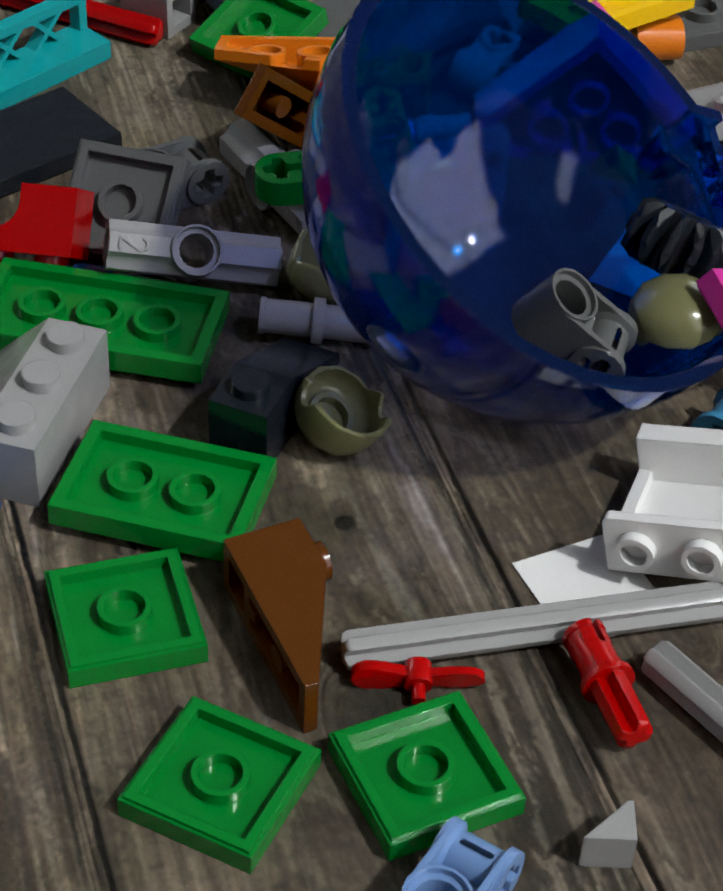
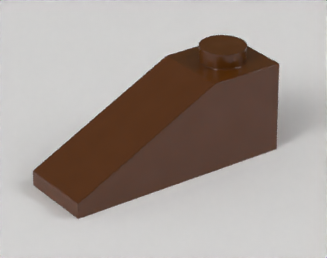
(275, 104)
(279, 593)

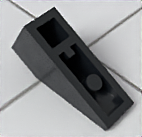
(256, 397)

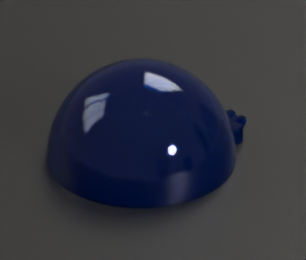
(472, 160)

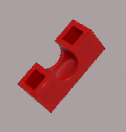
(49, 224)

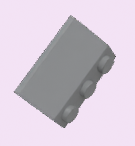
(47, 398)

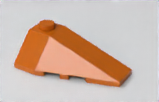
(291, 56)

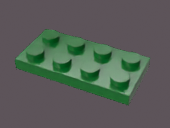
(149, 322)

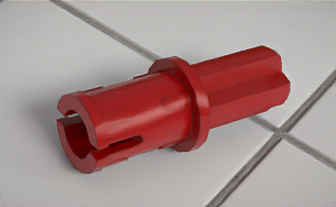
(607, 681)

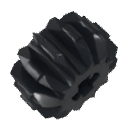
(672, 239)

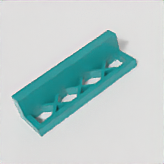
(47, 55)

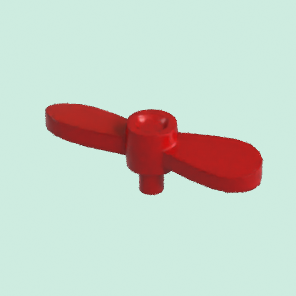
(415, 675)

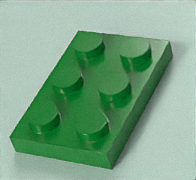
(161, 490)

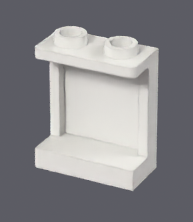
(673, 508)

